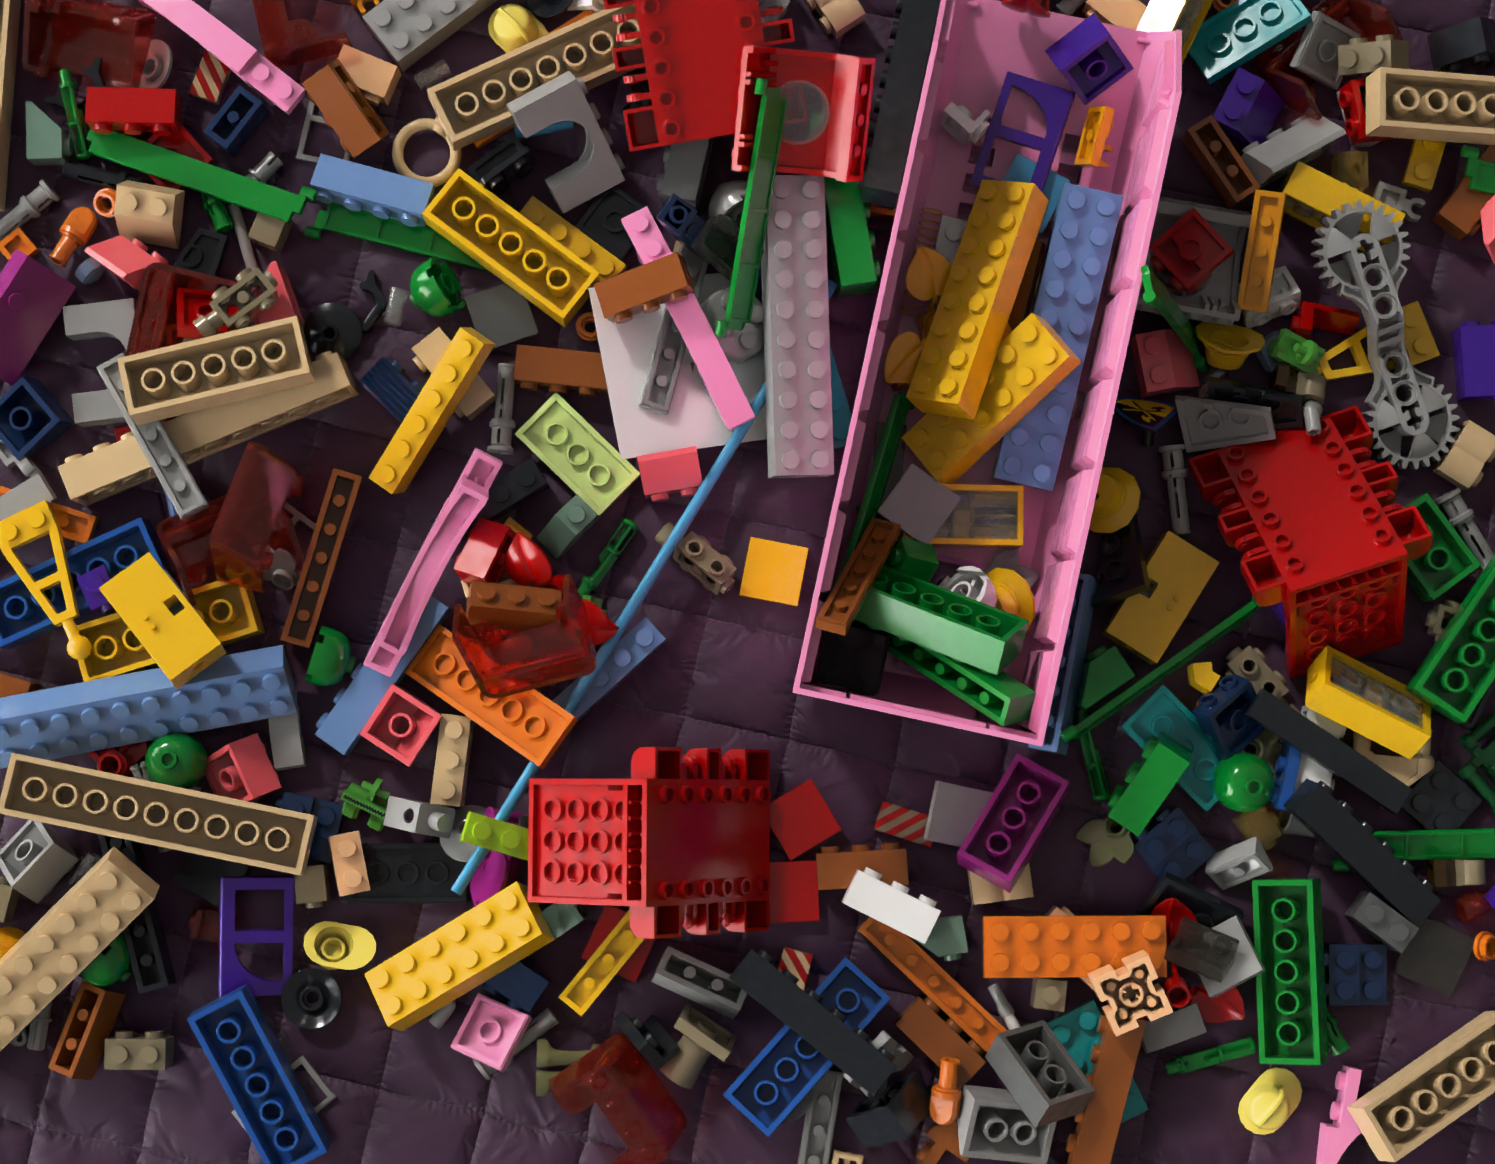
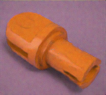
(75, 233)
(946, 1095)

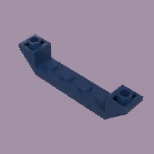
(684, 226)

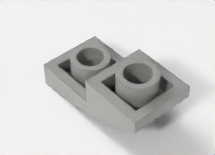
(287, 741)
(1173, 1028)

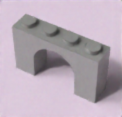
(566, 101)
(97, 321)

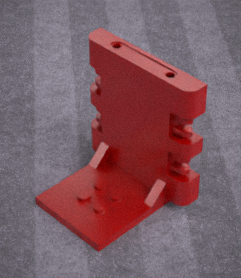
(690, 64)
(1318, 534)
(671, 843)

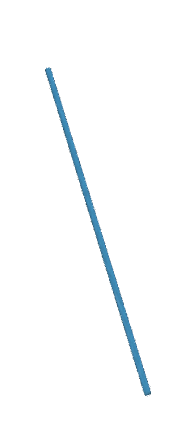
(626, 616)

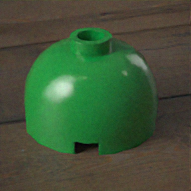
(435, 289)
(330, 658)
(176, 760)
(1243, 783)
(109, 965)

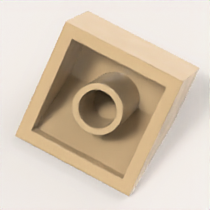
(149, 213)

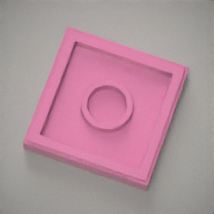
(491, 1032)

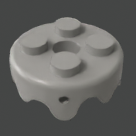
(741, 344)

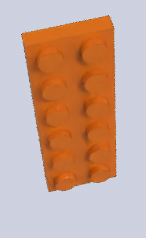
(521, 720)
(1069, 944)

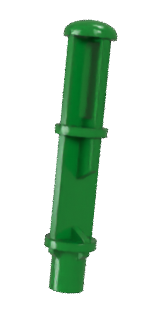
(74, 115)
(607, 558)
(1092, 762)
(1211, 1056)

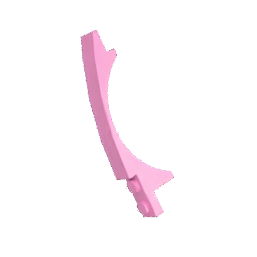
(231, 50)
(693, 327)
(447, 531)
(1337, 1136)

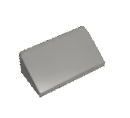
(1238, 863)

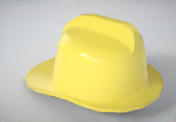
(514, 27)
(339, 945)
(1270, 1101)

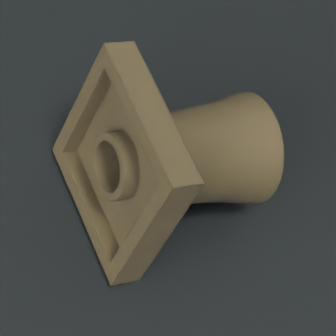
(700, 1039)

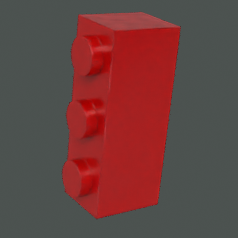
(133, 110)

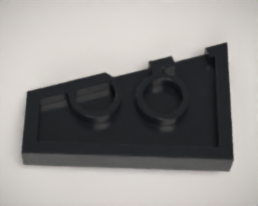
(1206, 907)

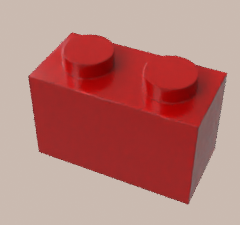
(484, 552)

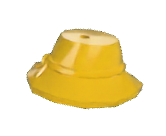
(1228, 345)
(1116, 502)
(1013, 594)

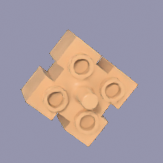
(1130, 992)

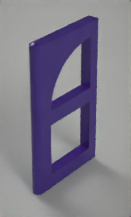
(1055, 106)
(231, 971)

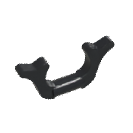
(94, 72)
(380, 302)

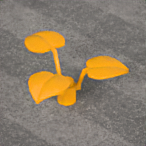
(923, 280)

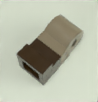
(1308, 385)
(1455, 872)

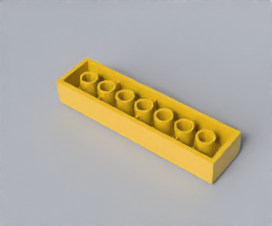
(977, 298)

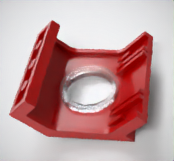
(824, 112)

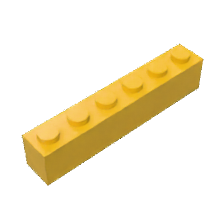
(431, 410)

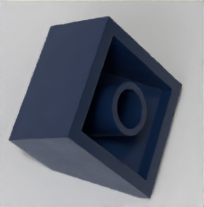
(31, 418)

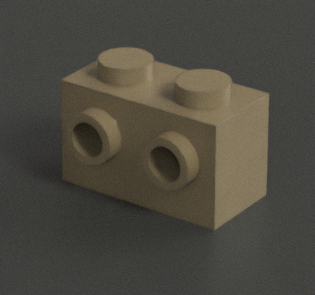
(1365, 57)
(139, 1052)

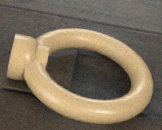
(398, 151)

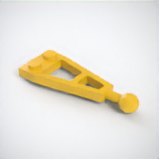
(1418, 344)
(25, 528)

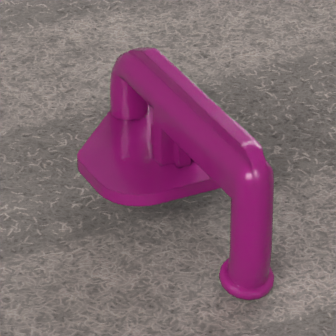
(496, 869)

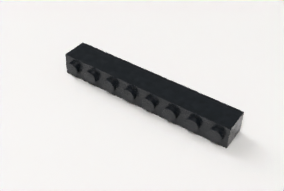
(899, 101)

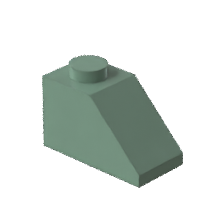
(45, 139)
(567, 526)
(563, 917)
(947, 938)

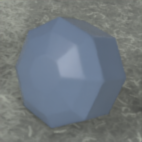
(89, 271)

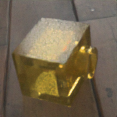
(1351, 168)
(1259, 825)

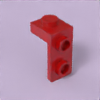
(1323, 317)

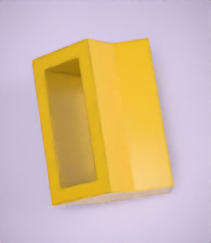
(1202, 676)

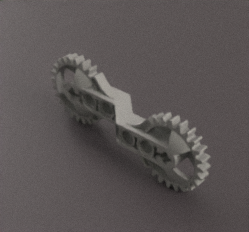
(1385, 334)

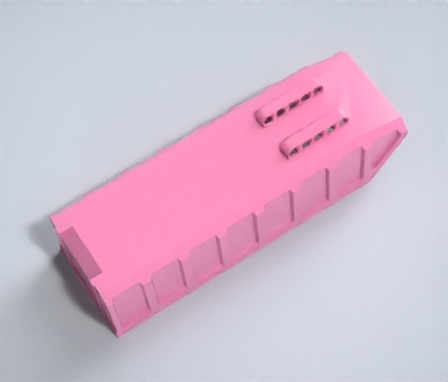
(968, 66)

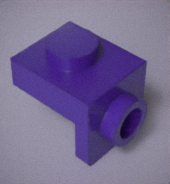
(90, 586)

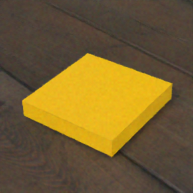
(773, 571)

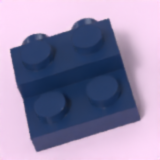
(1224, 717)
(328, 822)
(1172, 844)
(1355, 974)

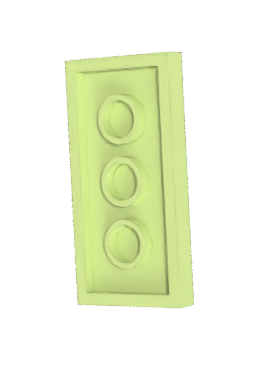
(577, 454)

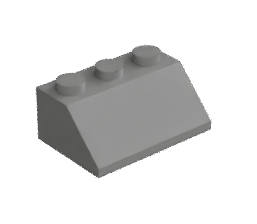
(1283, 149)
(997, 1128)

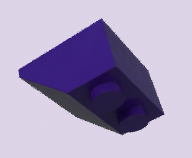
(1089, 59)
(1247, 108)

